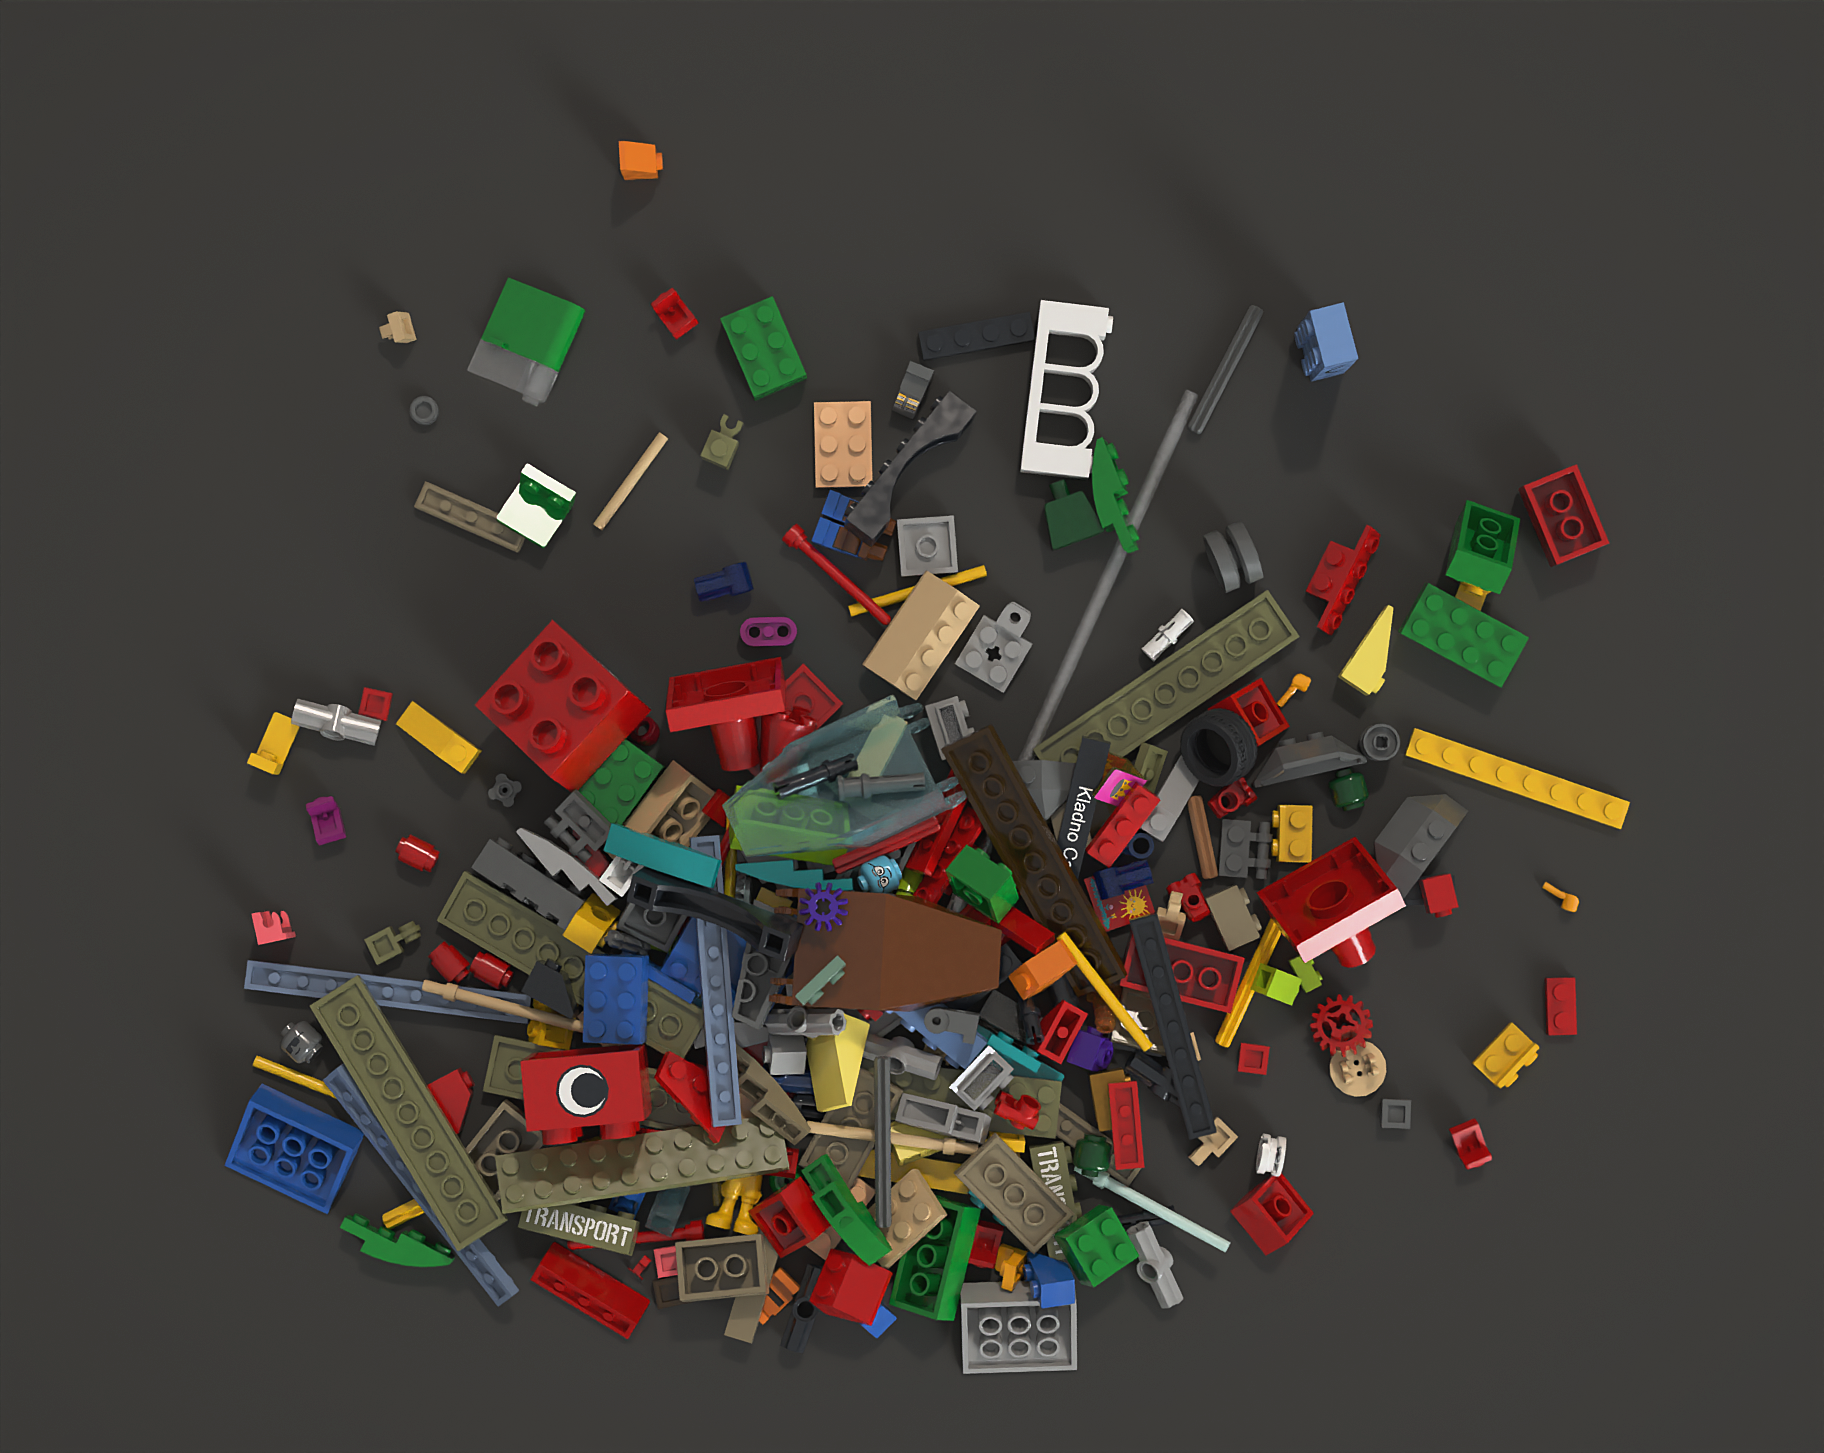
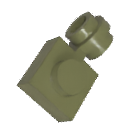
(386, 943)

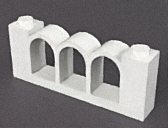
(1074, 321)

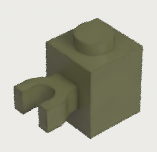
(721, 446)

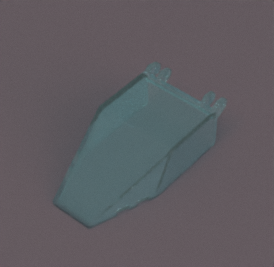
(815, 816)

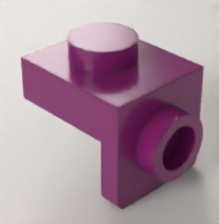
(326, 820)

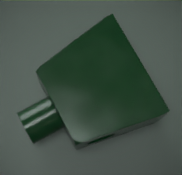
(1069, 517)

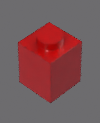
(1438, 894)

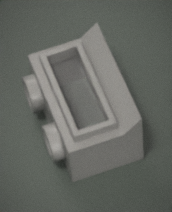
(948, 721)
(982, 1078)

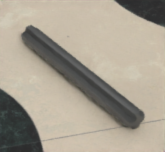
(1225, 369)

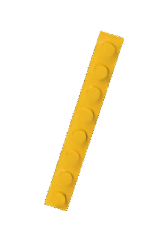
(1517, 778)

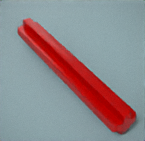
(864, 854)

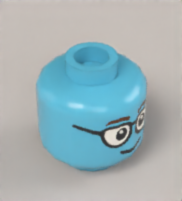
(879, 875)

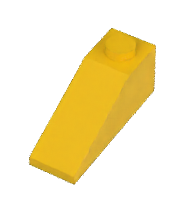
(438, 738)

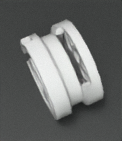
(1271, 1152)

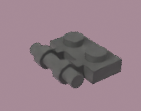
(584, 820)
(1235, 849)

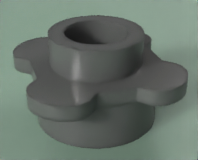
(502, 782)

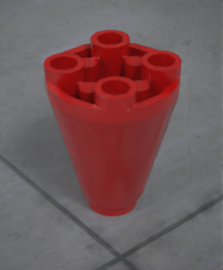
(781, 729)

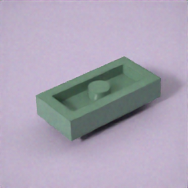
(830, 973)

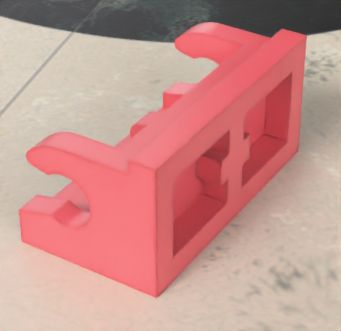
(269, 927)

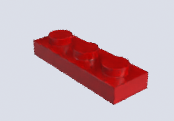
(1122, 824)
(1126, 1125)

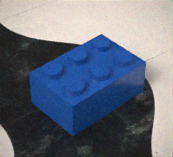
(615, 998)

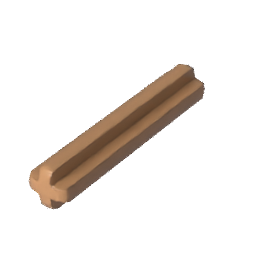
(1202, 837)

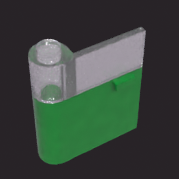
(526, 340)

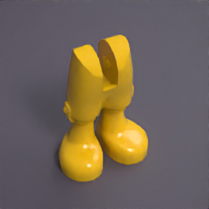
(750, 1194)

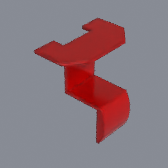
(640, 1266)

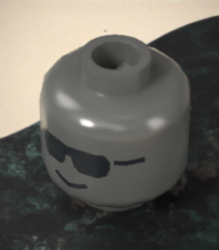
(301, 1042)

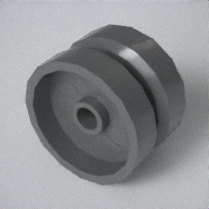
(1232, 557)

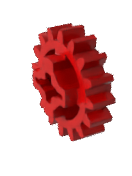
(1332, 1020)

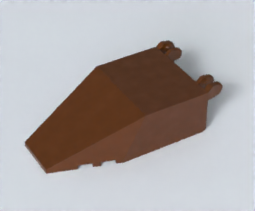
(895, 951)

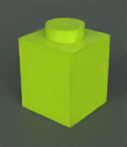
(1276, 984)

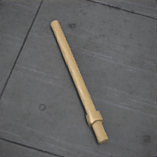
(452, 993)
(947, 1145)

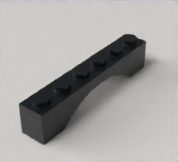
(944, 425)
(760, 928)

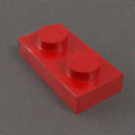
(1560, 1006)

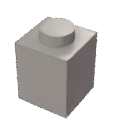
(785, 1054)

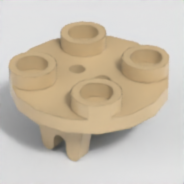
(1371, 1064)

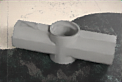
(335, 722)
(805, 1022)
(903, 1056)
(1155, 1265)

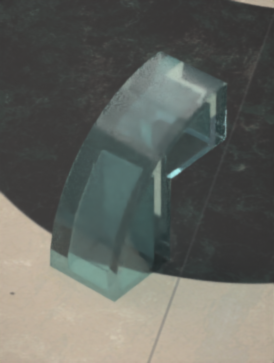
(667, 1210)

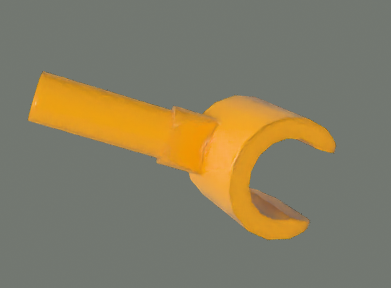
(1299, 682)
(1569, 902)

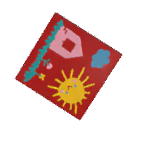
(1119, 909)

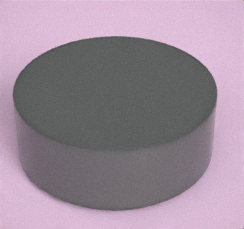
(424, 410)

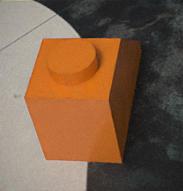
(639, 160)
(1042, 970)

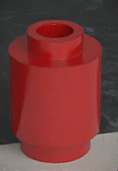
(417, 853)
(449, 963)
(491, 970)

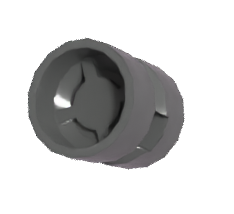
(1379, 742)

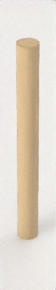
(630, 481)

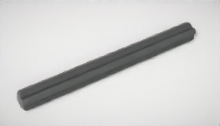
(882, 1141)

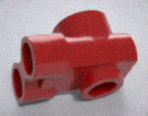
(1236, 795)
(1191, 891)
(1020, 1112)

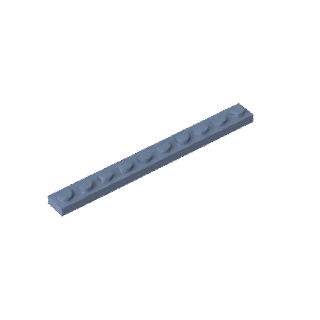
(385, 990)
(717, 1006)
(476, 1255)

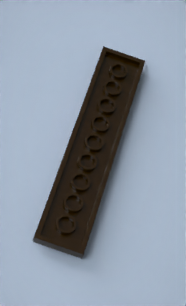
(1031, 852)

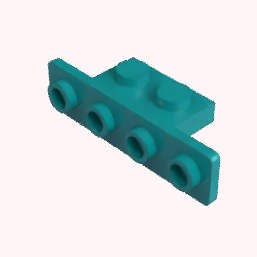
(1023, 1061)

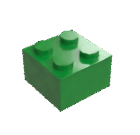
(982, 883)
(1096, 1245)

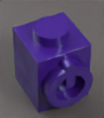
(1091, 1050)

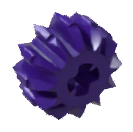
(813, 906)

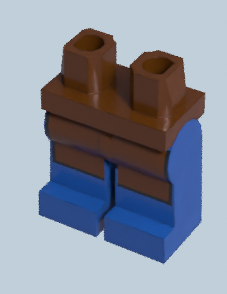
(839, 538)

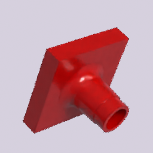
(728, 703)
(1333, 904)

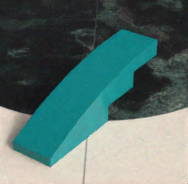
(662, 855)
(784, 873)

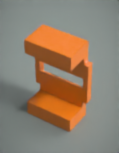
(784, 1287)

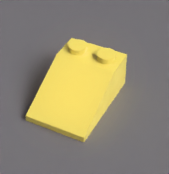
(836, 1064)

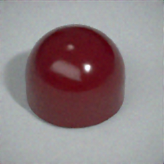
(648, 738)

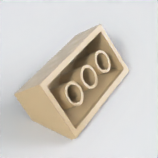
(921, 635)
(672, 807)

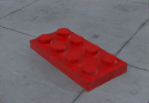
(808, 692)

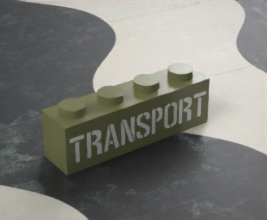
(1050, 1164)
(584, 1226)

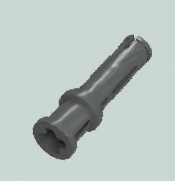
(866, 785)

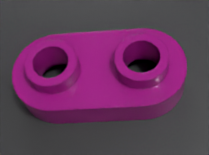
(768, 631)

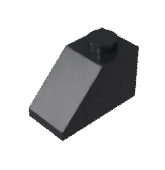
(552, 988)

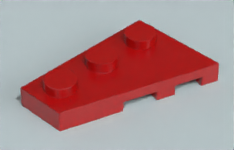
(690, 1088)

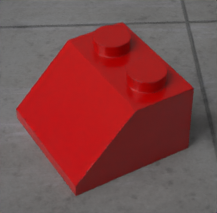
(1258, 709)
(1272, 1213)
(790, 1217)
(850, 1287)

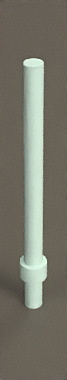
(1104, 1180)

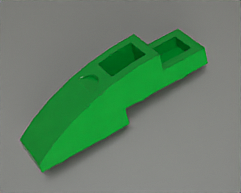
(1108, 486)
(844, 1213)
(408, 1250)

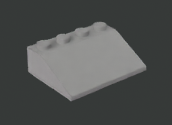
(1013, 1333)

